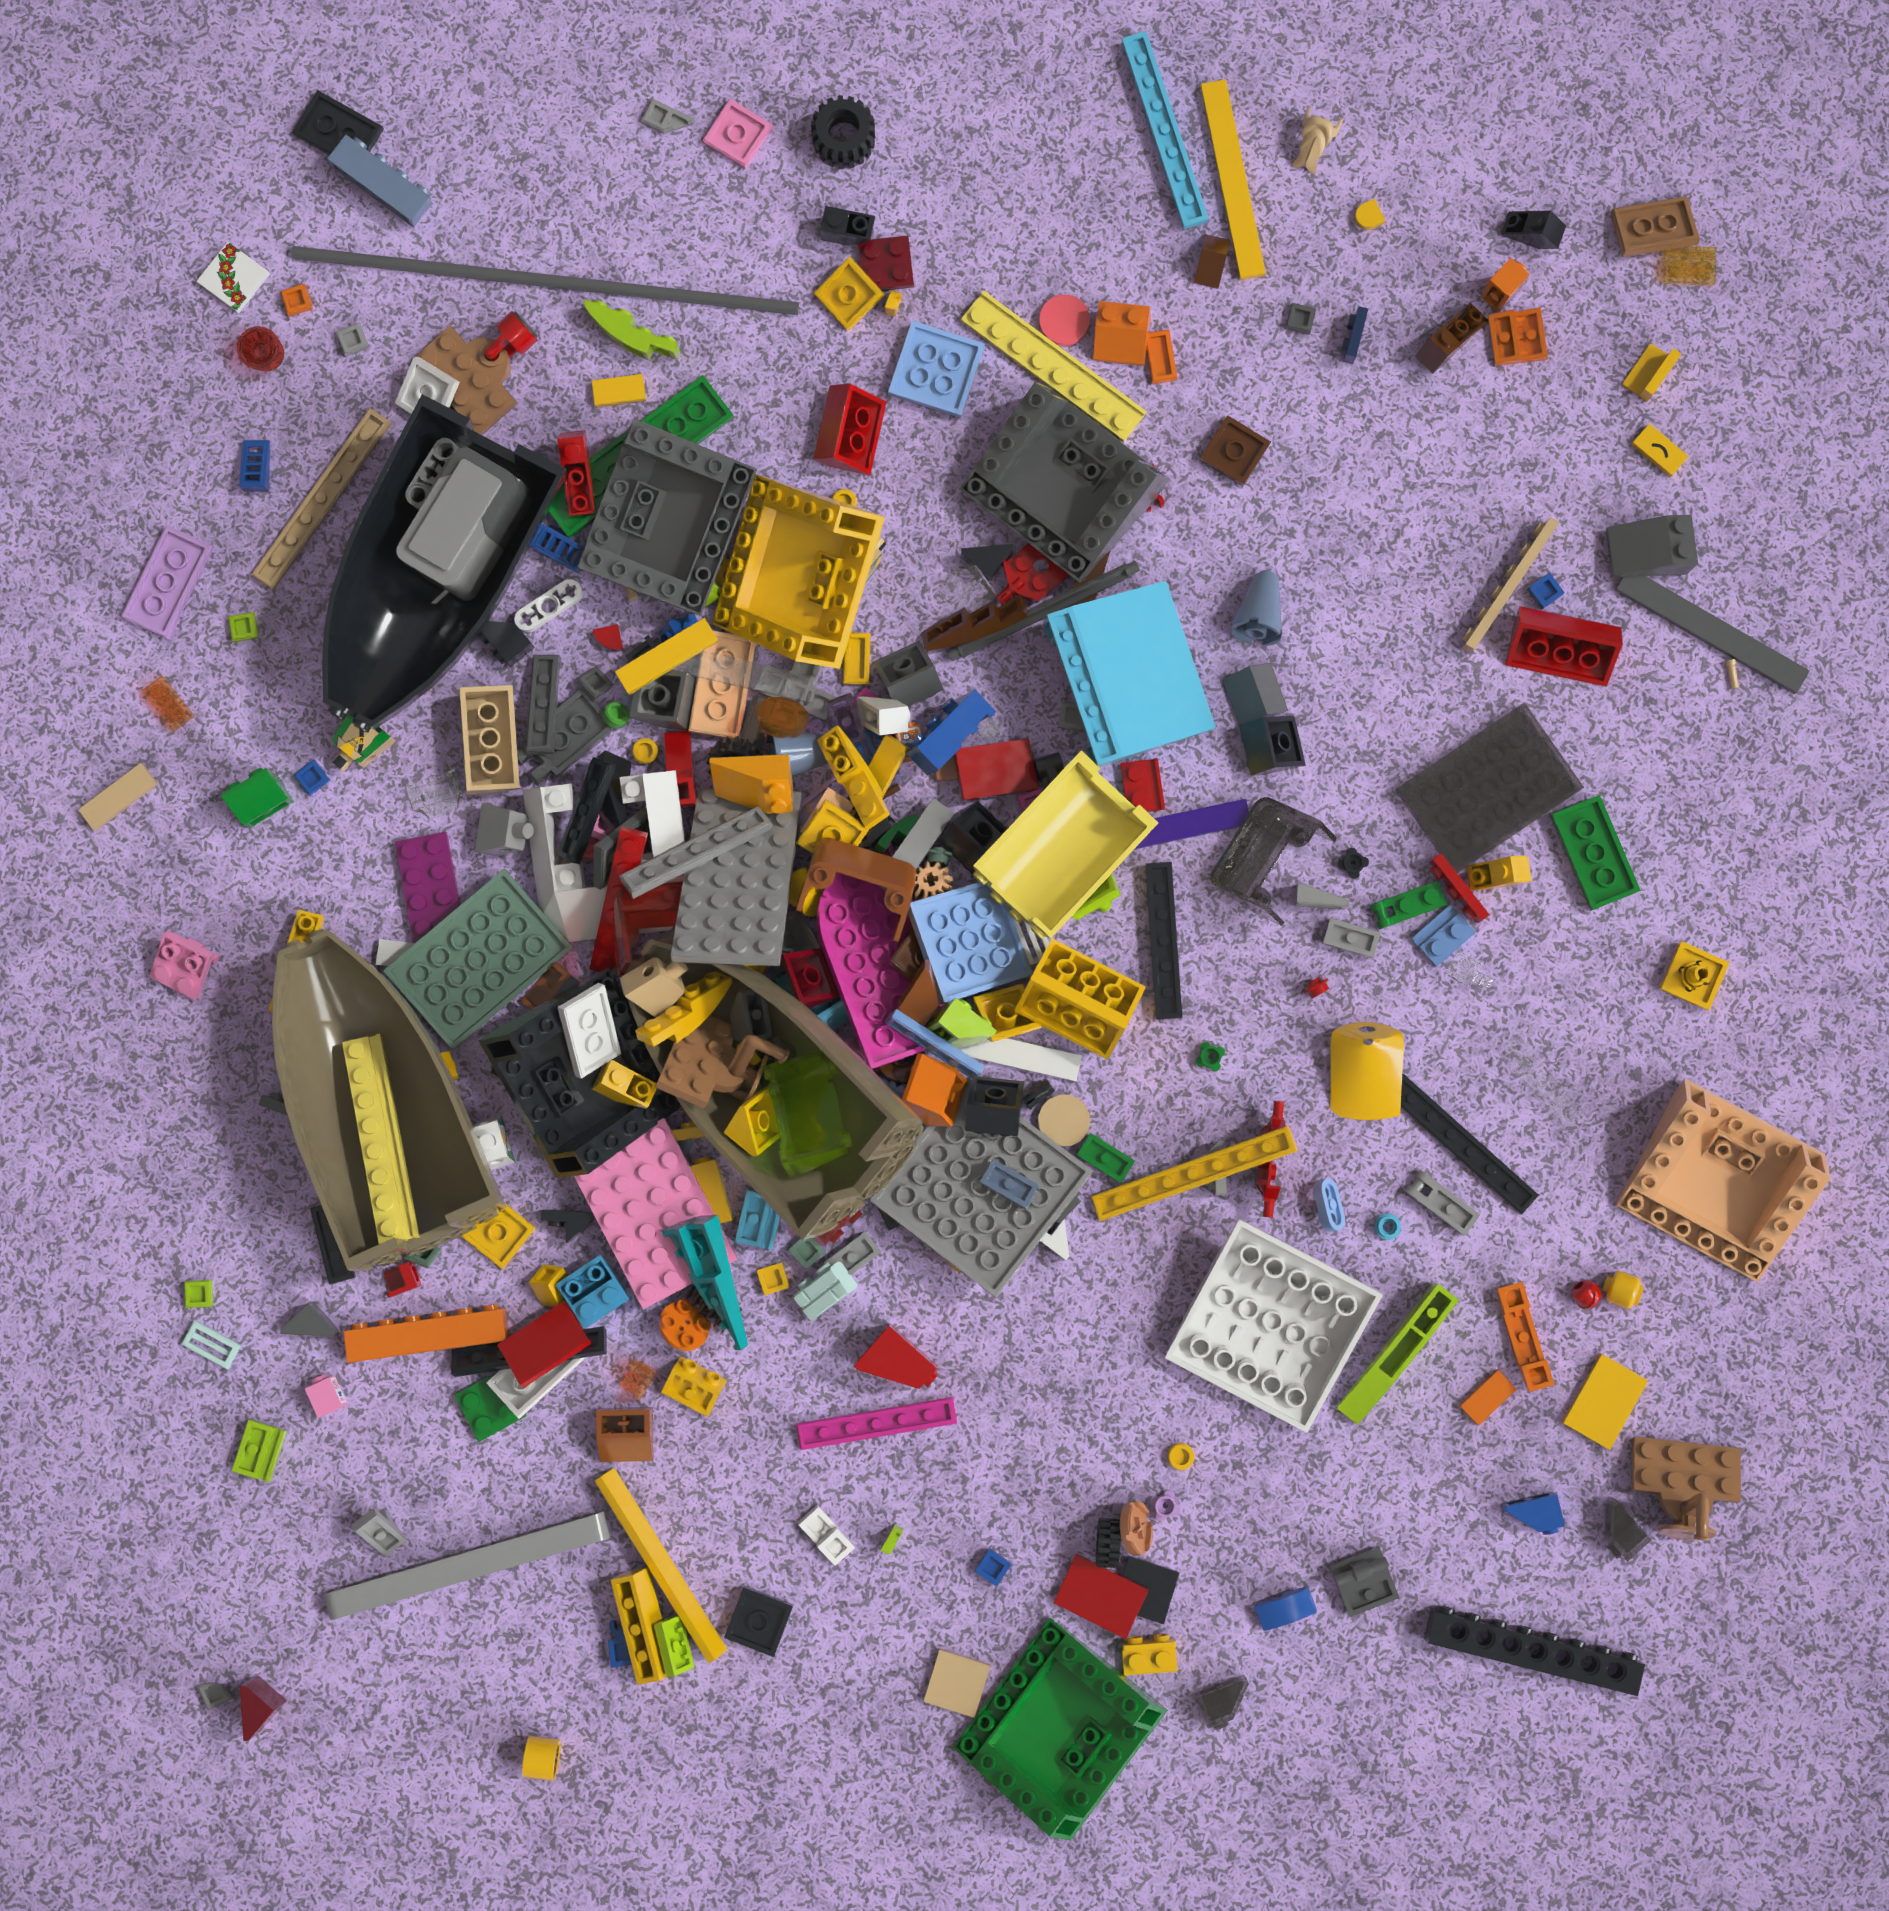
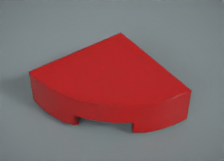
(609, 637)

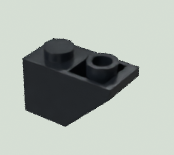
(846, 226)
(1534, 228)
(508, 641)

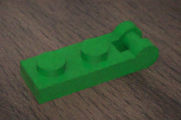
(1409, 904)

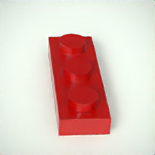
(1458, 889)

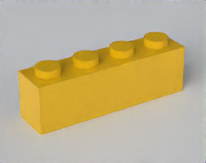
(638, 1614)

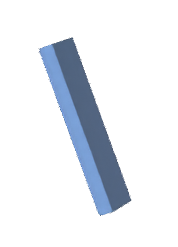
(934, 1044)

